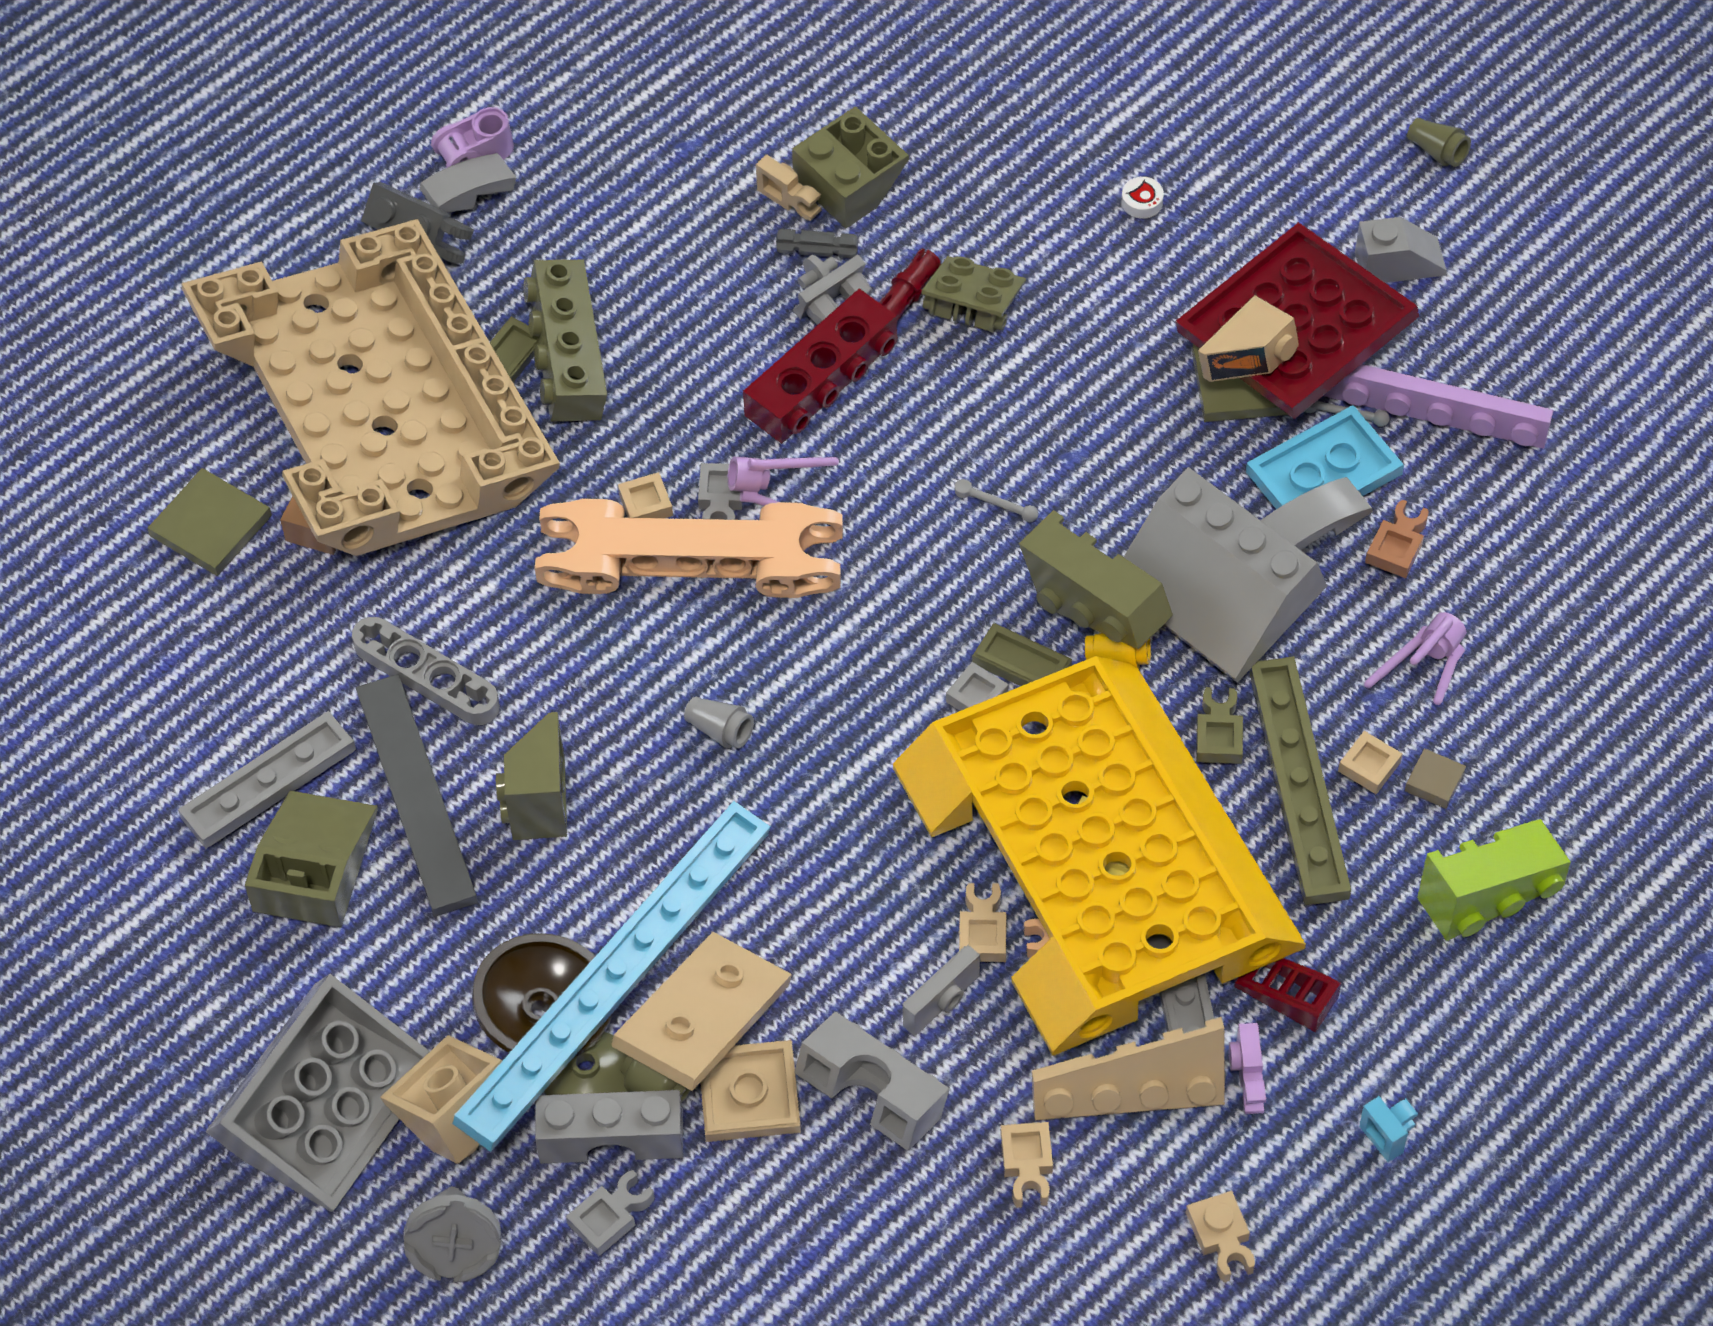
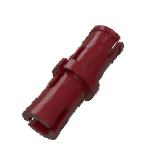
(908, 285)

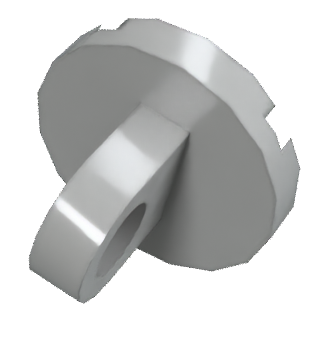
(452, 1237)

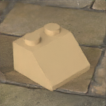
(436, 1091)

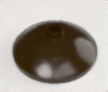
(525, 977)

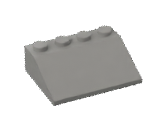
(1223, 573)
(314, 1095)

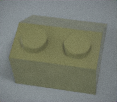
(535, 783)

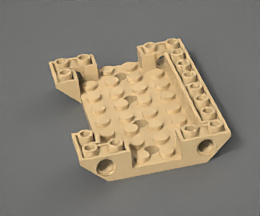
(420, 373)

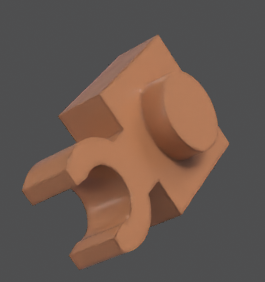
(1398, 543)

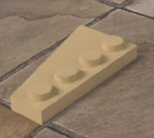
(1160, 1075)

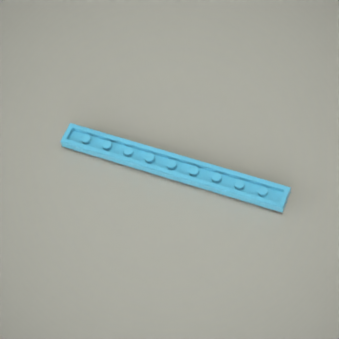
(610, 977)

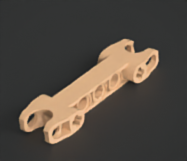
(704, 548)

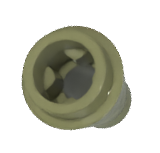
(1442, 142)

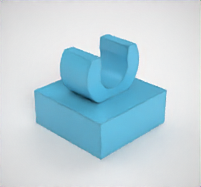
(1387, 1126)

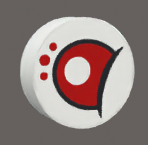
(1142, 197)

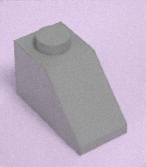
(1398, 250)

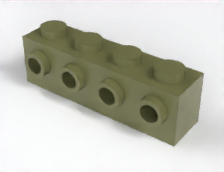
(566, 340)

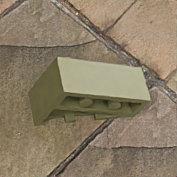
(1092, 587)

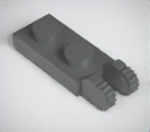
(391, 207)

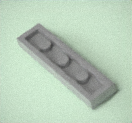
(266, 779)

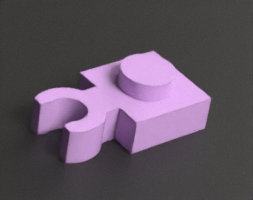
(1247, 1058)

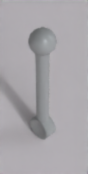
(1379, 418)
(964, 489)

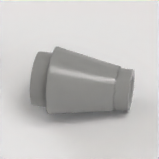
(721, 721)

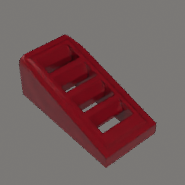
(1295, 1008)

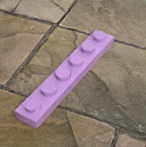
(1445, 405)

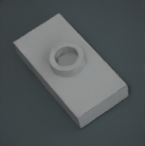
(942, 990)

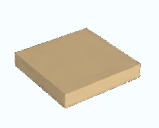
(751, 1093)

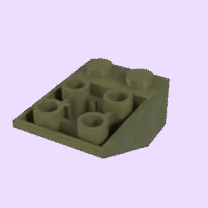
(310, 858)

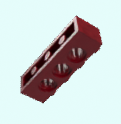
(820, 366)

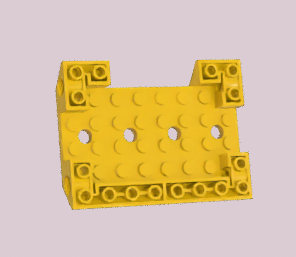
(1141, 809)

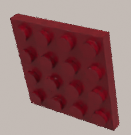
(1337, 311)

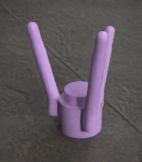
(753, 474)
(1437, 640)

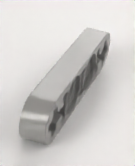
(429, 666)

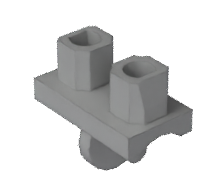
(818, 298)

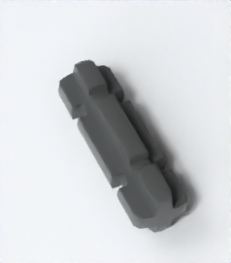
(817, 243)

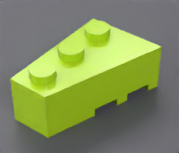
(1492, 878)

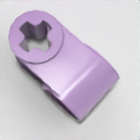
(474, 137)

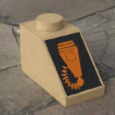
(1249, 343)

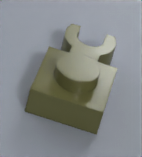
(1219, 731)

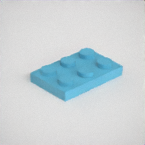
(1326, 452)

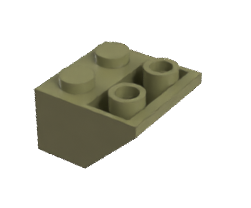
(849, 165)

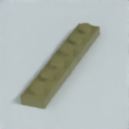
(1300, 781)

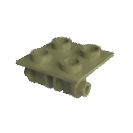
(973, 286)

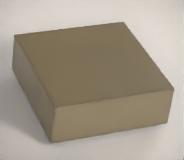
(1435, 778)

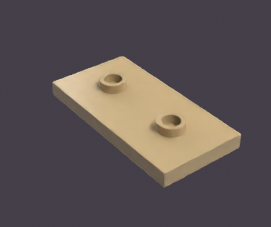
(701, 1011)

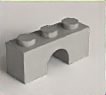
(846, 1055)
(640, 1120)

